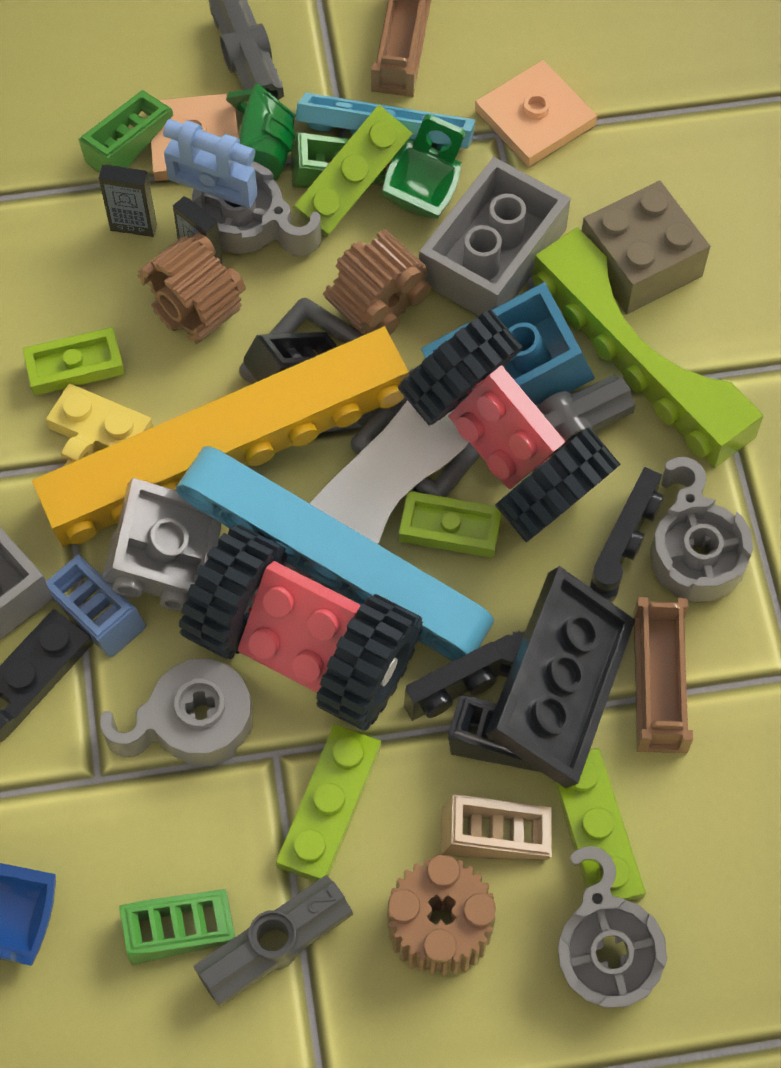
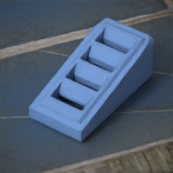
(113, 627)

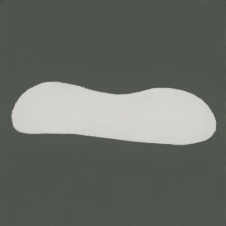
(386, 471)

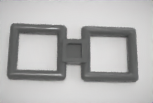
(376, 420)

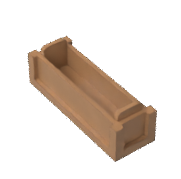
(400, 47)
(661, 677)

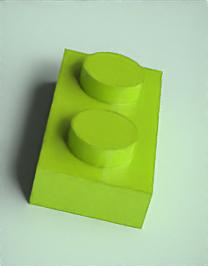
(73, 361)
(450, 524)

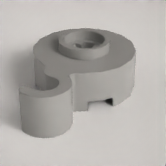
(267, 220)
(698, 522)
(169, 721)
(610, 916)

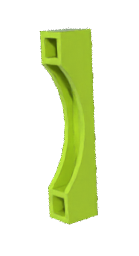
(704, 410)

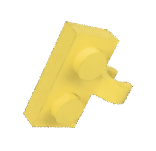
(92, 422)

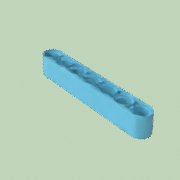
(332, 550)

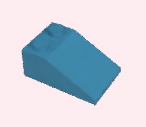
(549, 355)

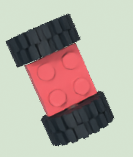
(505, 425)
(298, 627)

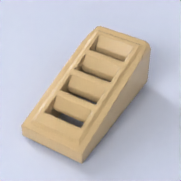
(474, 845)

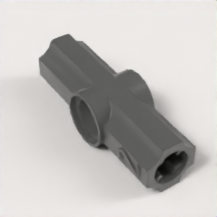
(245, 46)
(591, 407)
(245, 962)

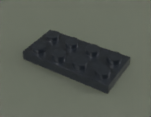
(561, 678)

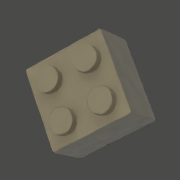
(647, 246)

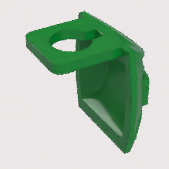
(265, 127)
(424, 177)

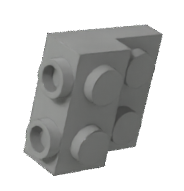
(158, 544)

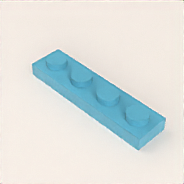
(327, 112)

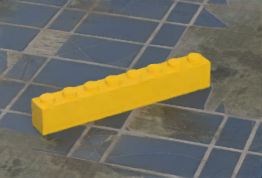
(244, 425)

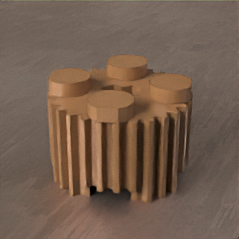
(377, 283)
(192, 287)
(444, 887)

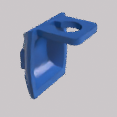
(24, 912)

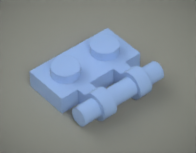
(210, 163)

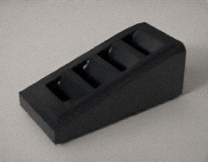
(278, 352)
(478, 746)

